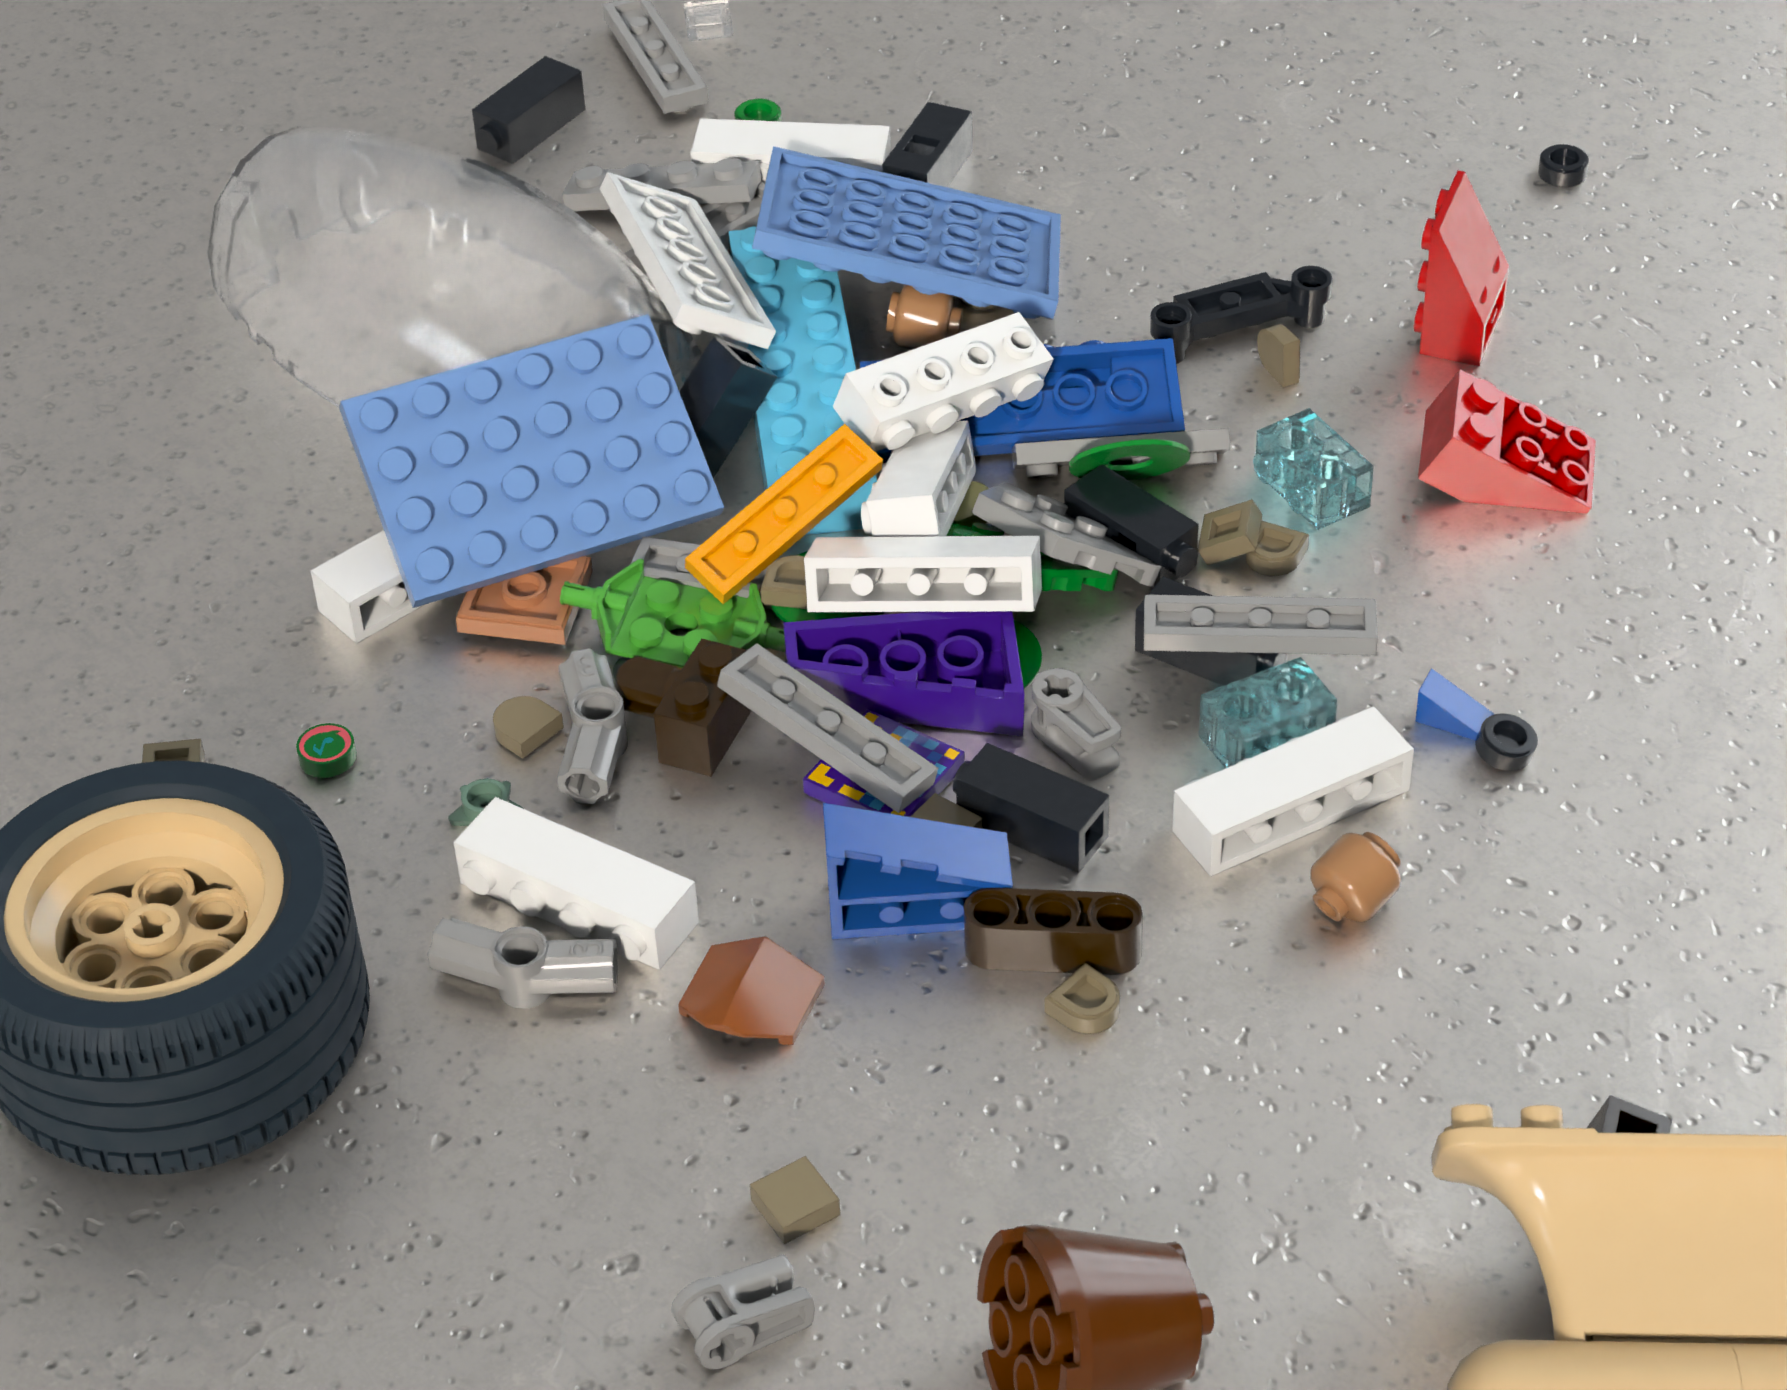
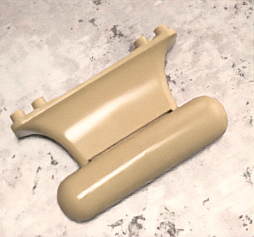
(1649, 1248)

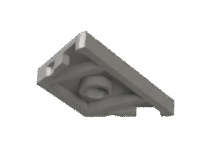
(1061, 536)

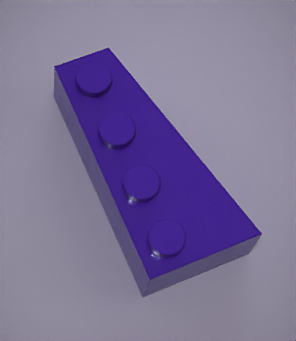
(917, 667)

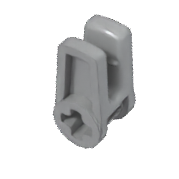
(1074, 723)
(743, 1311)

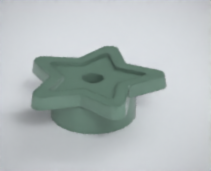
(478, 795)

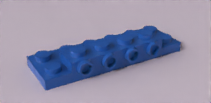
(1087, 394)

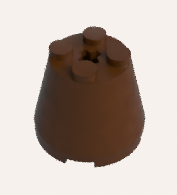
(1089, 1311)

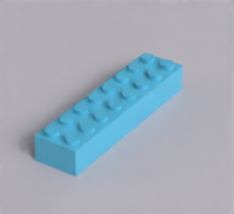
(810, 362)

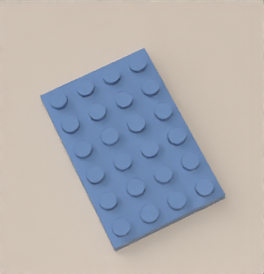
(910, 233)
(530, 459)

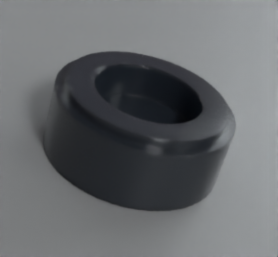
(1563, 165)
(1506, 742)

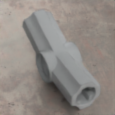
(597, 728)
(523, 961)

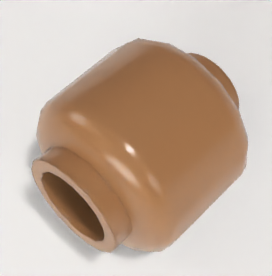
(922, 318)
(1355, 877)

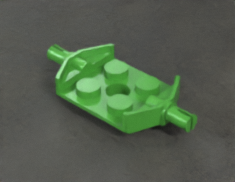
(641, 611)

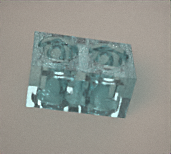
(1313, 469)
(1264, 711)

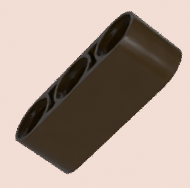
(1052, 930)

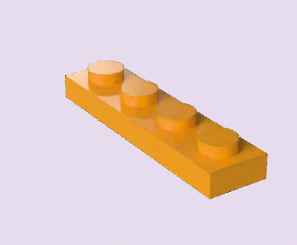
(783, 514)

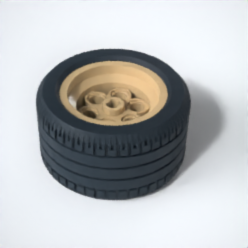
(173, 967)

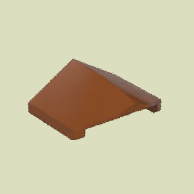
(752, 991)

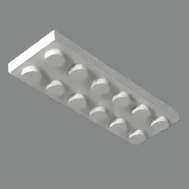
(687, 262)

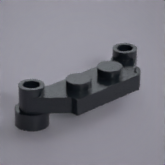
(1241, 305)

